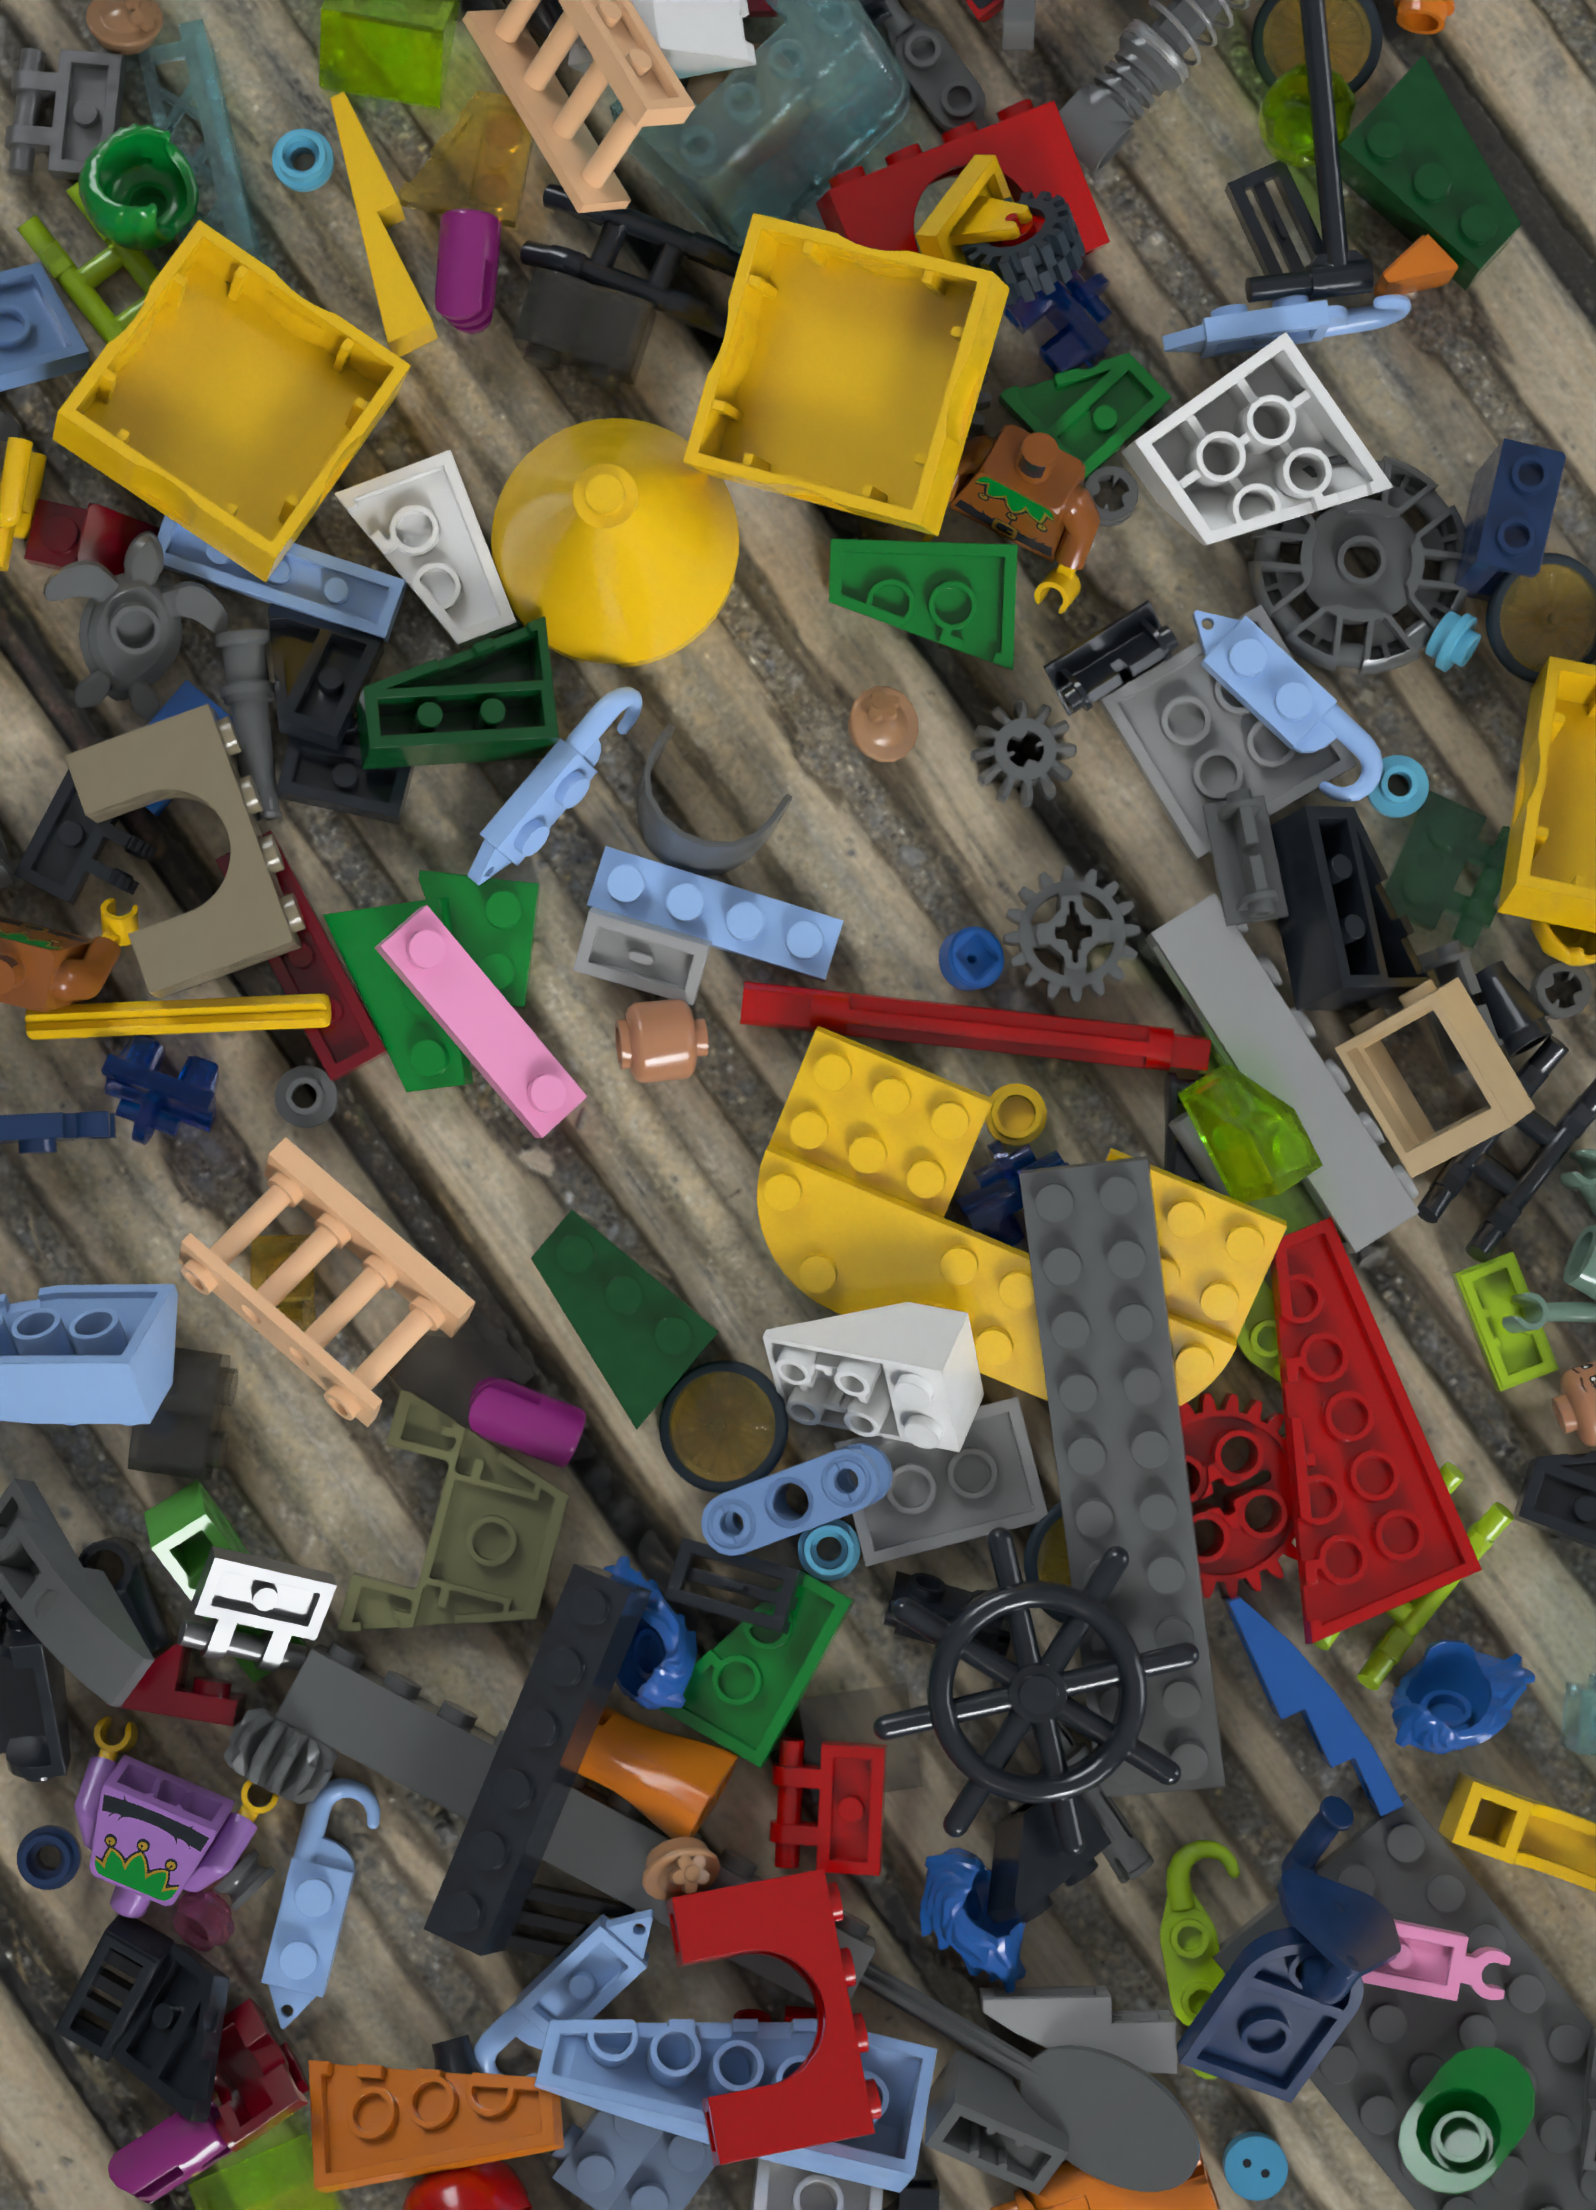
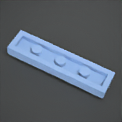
(302, 581)
(716, 912)

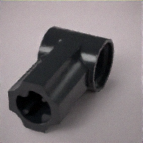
(133, 1590)

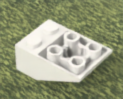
(881, 1373)

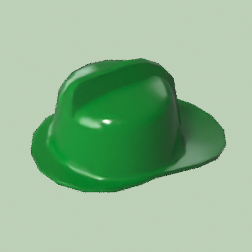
(1467, 2120)

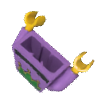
(156, 1829)

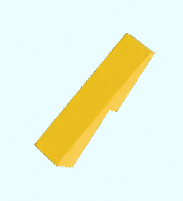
(378, 208)

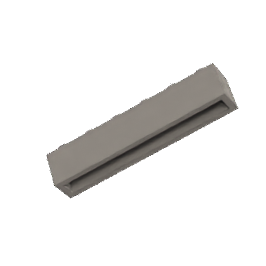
(1269, 1043)

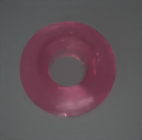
(203, 1920)

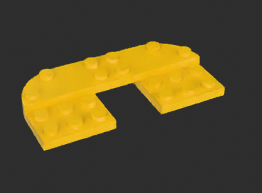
(861, 1198)

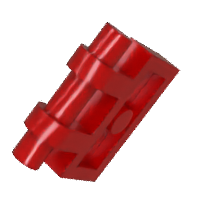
(849, 1806)

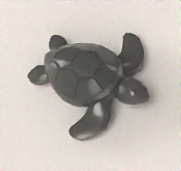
(132, 623)

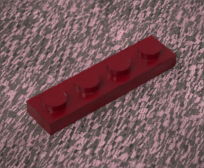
(314, 969)

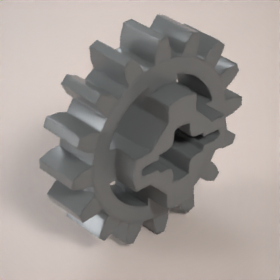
(1099, 934)

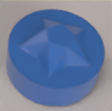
(971, 958)

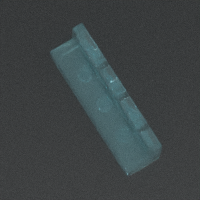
(217, 130)

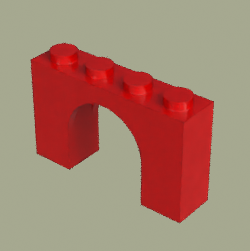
(1030, 149)
(795, 1924)

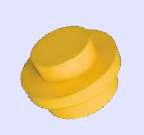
(1016, 1114)

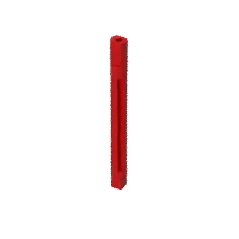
(972, 1027)

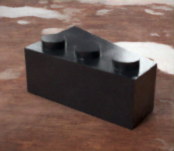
(1341, 928)

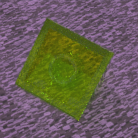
(388, 48)

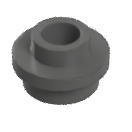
(322, 1108)

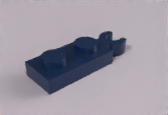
(41, 1131)

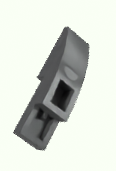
(62, 1602)

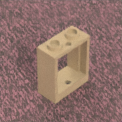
(1393, 1101)

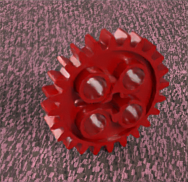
(1237, 1548)

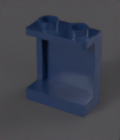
(1509, 515)

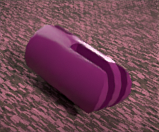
(467, 268)
(526, 1420)
(167, 2156)

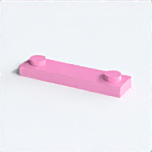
(481, 1021)

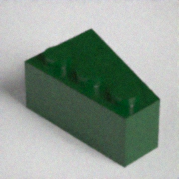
(1428, 175)
(464, 708)
(623, 1315)

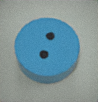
(1254, 2165)

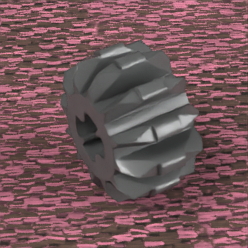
(1033, 772)
(279, 1756)

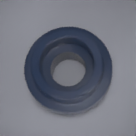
(32, 1867)

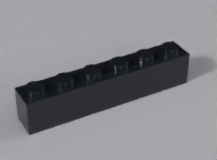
(537, 1760)

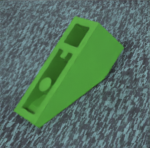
(182, 1536)

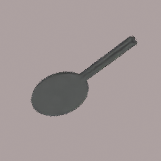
(1116, 2114)

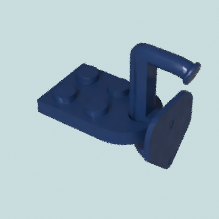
(1298, 1983)

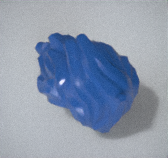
(660, 1651)
(1456, 1697)
(957, 1912)

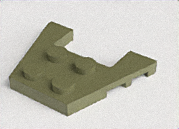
(487, 1538)

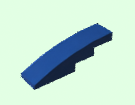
(1296, 1687)

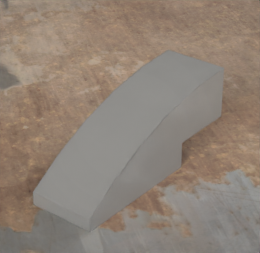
(1085, 2018)

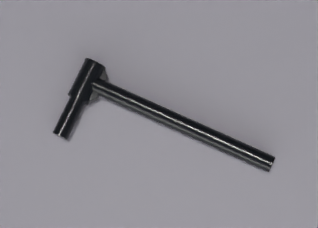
(1338, 269)

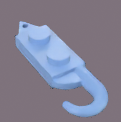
(1237, 330)
(1285, 697)
(552, 787)
(313, 1903)
(573, 1985)

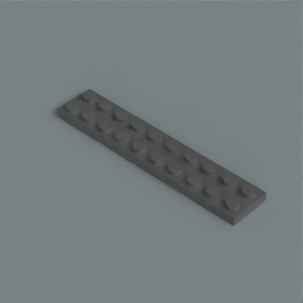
(1123, 1444)

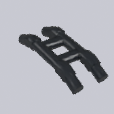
(674, 244)
(1519, 1188)

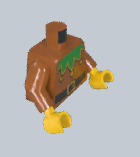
(1033, 498)
(56, 968)

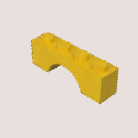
(1521, 1831)

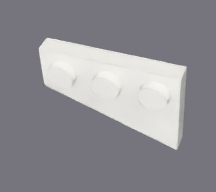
(435, 544)

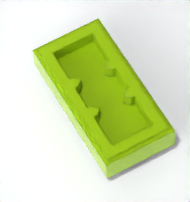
(1487, 1299)

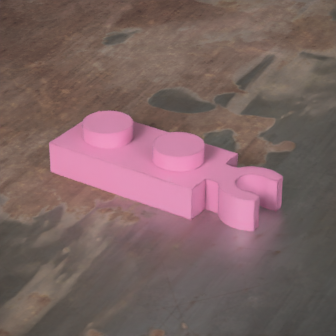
(1436, 1963)

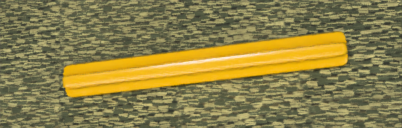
(180, 1016)

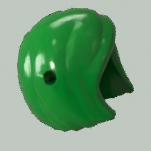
(138, 188)

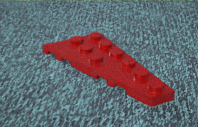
(1362, 1478)

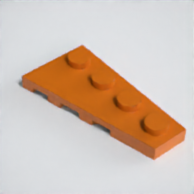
(408, 2123)

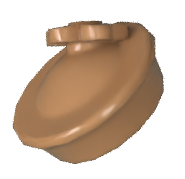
(124, 25)
(883, 724)
(679, 1868)

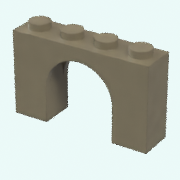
(248, 913)

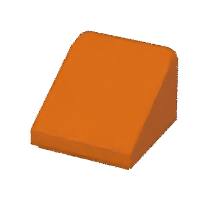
(1417, 269)

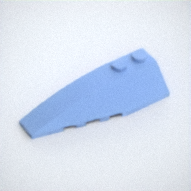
(87, 1354)
(665, 2070)

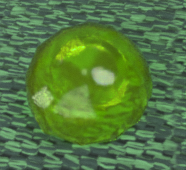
(1286, 117)

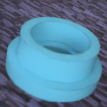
(297, 143)
(1453, 641)
(1400, 806)
(829, 1569)

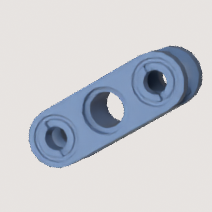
(765, 1506)

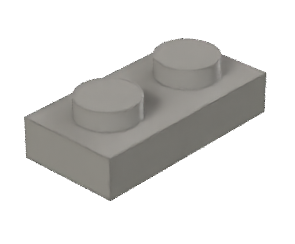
(642, 955)

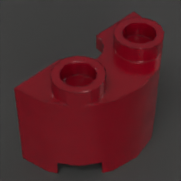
(254, 2078)

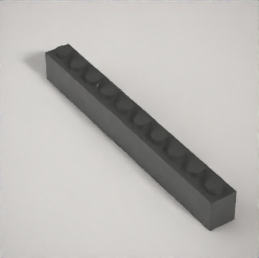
(447, 1762)

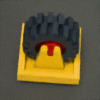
(1020, 241)

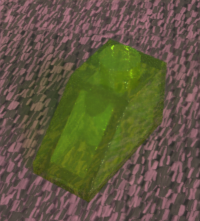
(1249, 1134)

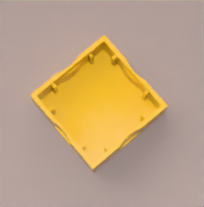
(847, 374)
(230, 401)
(1553, 819)

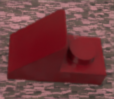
(74, 534)
(165, 1692)

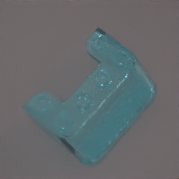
(782, 126)

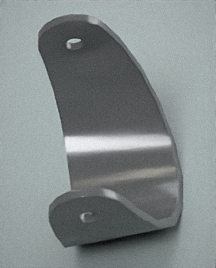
(683, 849)

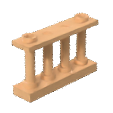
(622, 57)
(339, 1223)

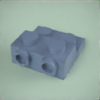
(630, 2165)

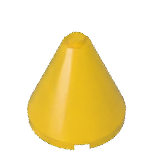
(615, 542)

